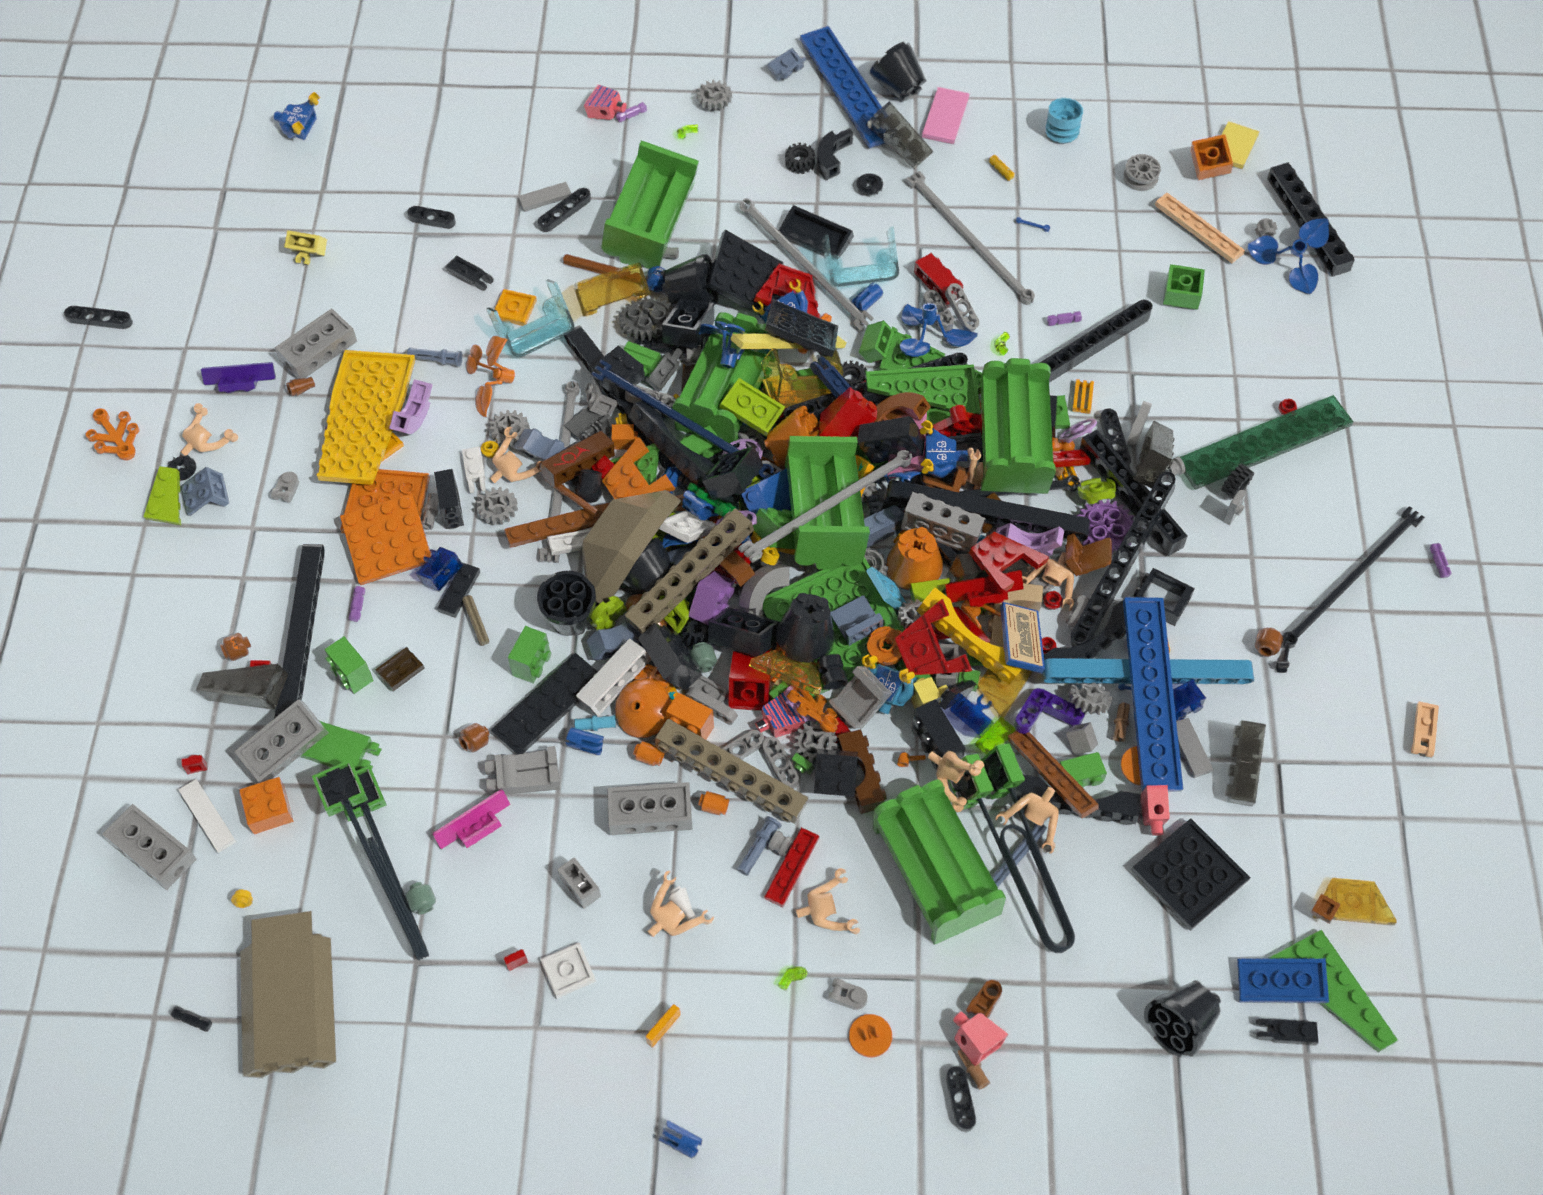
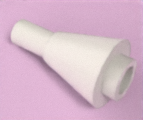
(681, 899)

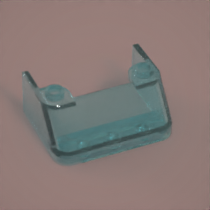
(885, 269)
(538, 332)

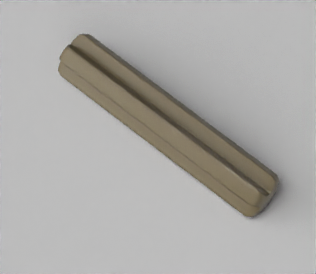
(476, 620)

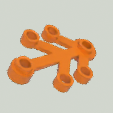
(102, 418)
(814, 708)

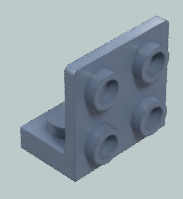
(202, 488)
(856, 620)

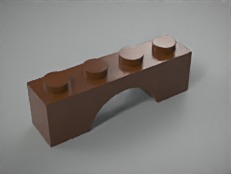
(868, 793)

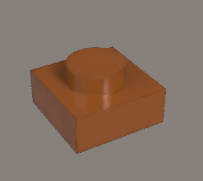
(1325, 908)

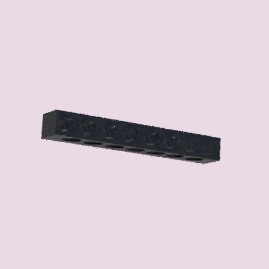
(1304, 209)
(1132, 493)

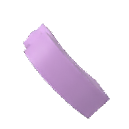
(415, 410)
(1041, 542)

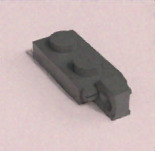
(664, 369)

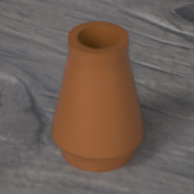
(299, 386)

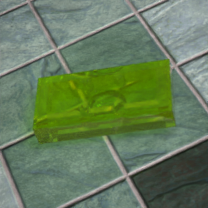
(995, 735)

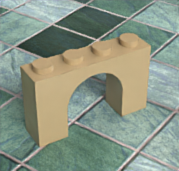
(1028, 597)

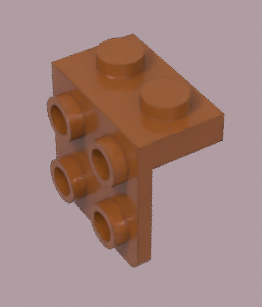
(959, 478)
(1088, 557)

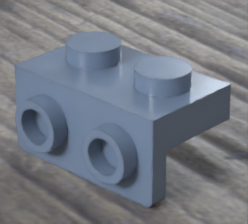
(785, 64)

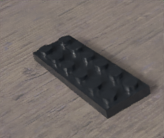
(544, 706)

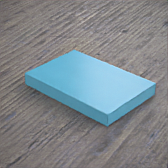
(886, 588)

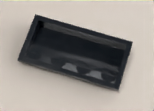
(810, 228)

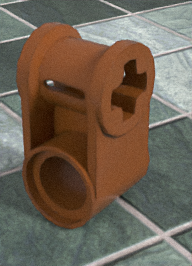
(983, 1002)

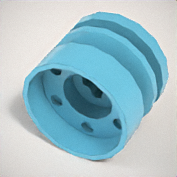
(1064, 120)

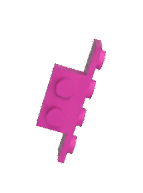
(474, 823)

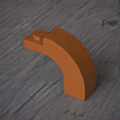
(901, 406)

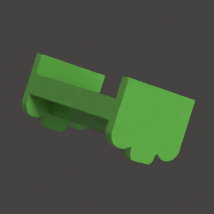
(649, 206)
(712, 382)
(1016, 427)
(815, 472)
(938, 860)

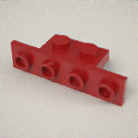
(981, 590)

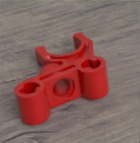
(960, 421)

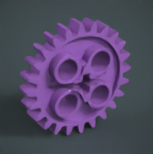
(1105, 525)

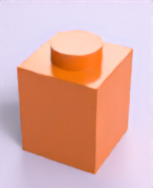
(623, 436)

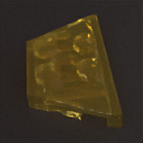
(790, 671)
(1001, 693)
(1359, 902)

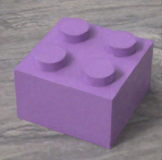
(711, 597)

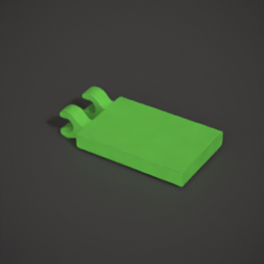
(342, 746)

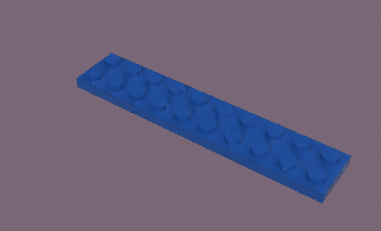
(843, 80)
(1152, 693)

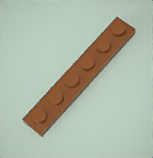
(552, 526)
(1053, 773)

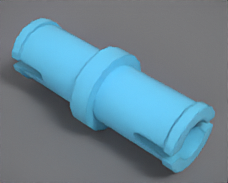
(595, 723)

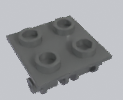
(589, 423)

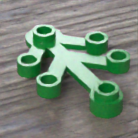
(722, 507)

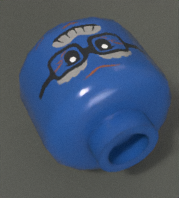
(655, 278)

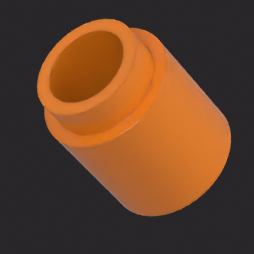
(648, 754)
(714, 803)

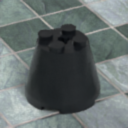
(899, 71)
(690, 281)
(649, 568)
(567, 602)
(806, 629)
(1183, 1018)

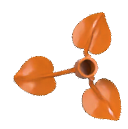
(501, 373)

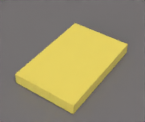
(1240, 142)

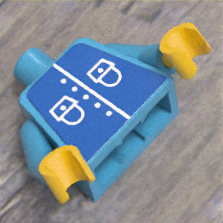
(897, 682)

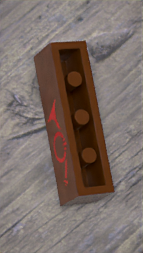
(580, 456)

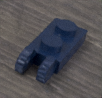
(829, 376)

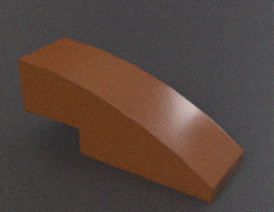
(737, 568)

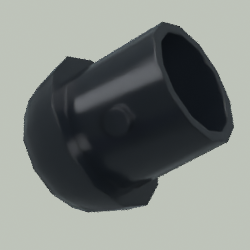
(589, 485)

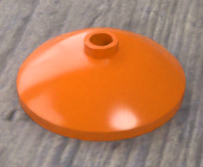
(652, 711)

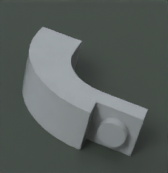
(761, 584)

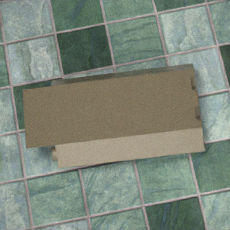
(286, 997)

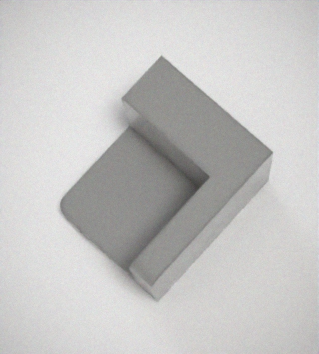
(1082, 738)

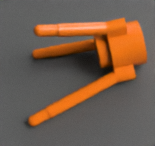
(973, 612)

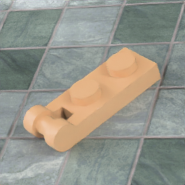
(1425, 729)

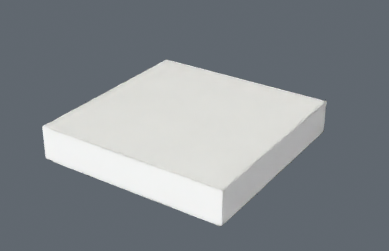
(568, 970)

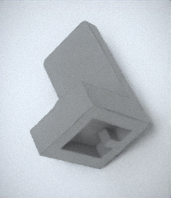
(597, 402)

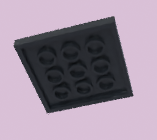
(741, 270)
(801, 328)
(1190, 874)

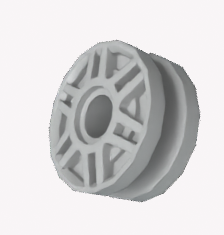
(1142, 172)

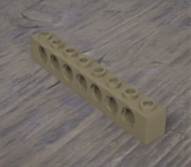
(734, 520)
(743, 771)

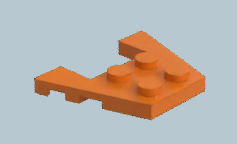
(626, 479)

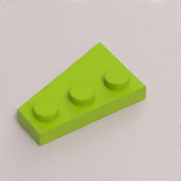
(164, 497)

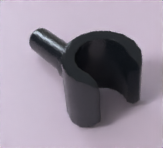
(1281, 666)

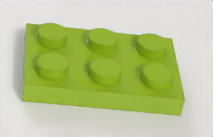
(752, 406)

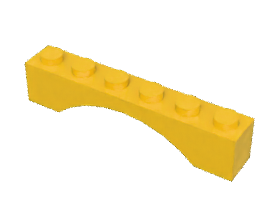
(989, 655)

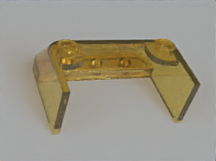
(611, 287)
(787, 386)

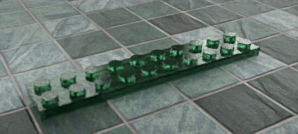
(1265, 441)

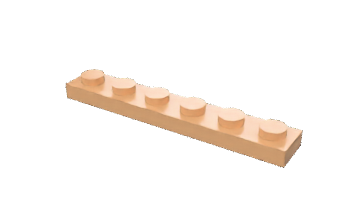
(1199, 227)

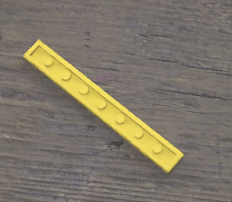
(767, 341)

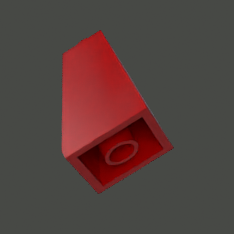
(846, 414)
(747, 685)

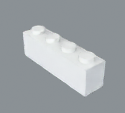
(613, 677)

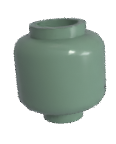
(704, 656)
(420, 898)

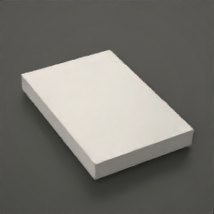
(686, 526)

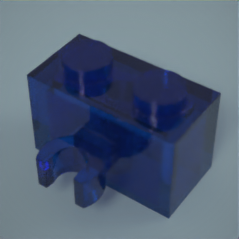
(439, 568)
(1187, 699)
(972, 714)

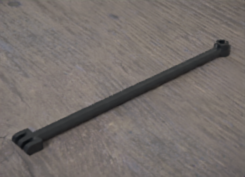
(878, 505)
(1409, 519)

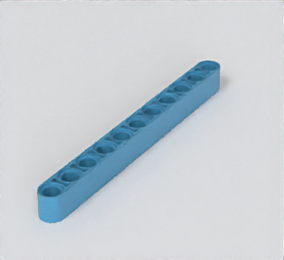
(1118, 672)

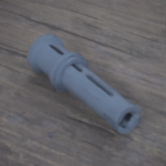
(443, 356)
(763, 838)

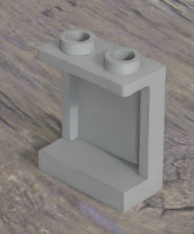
(860, 698)

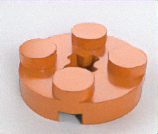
(875, 645)

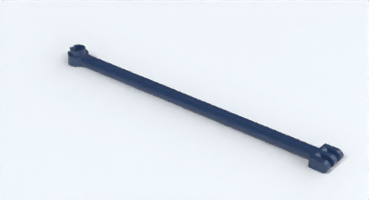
(668, 411)

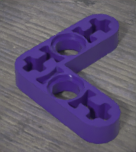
(1045, 704)

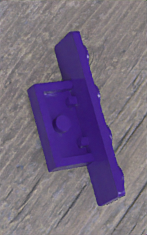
(238, 377)

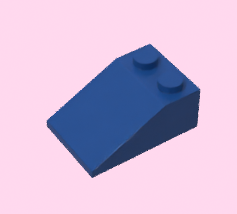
(767, 493)

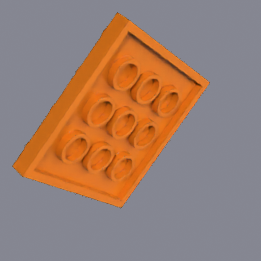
(387, 486)
(386, 538)

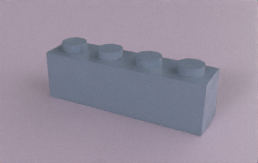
(884, 524)

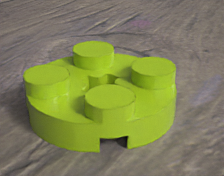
(1095, 490)
(606, 614)

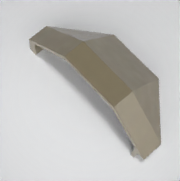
(621, 538)

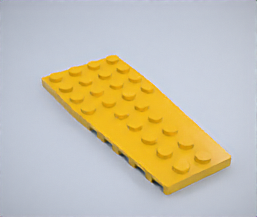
(361, 413)

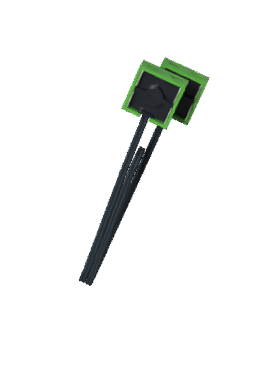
(997, 779)
(354, 793)

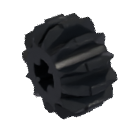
(694, 632)

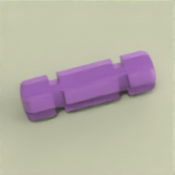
(631, 112)
(1064, 318)
(1440, 560)
(357, 604)

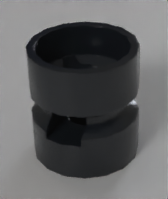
(832, 673)

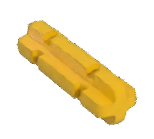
(1001, 167)

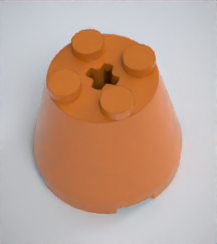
(796, 424)
(914, 559)

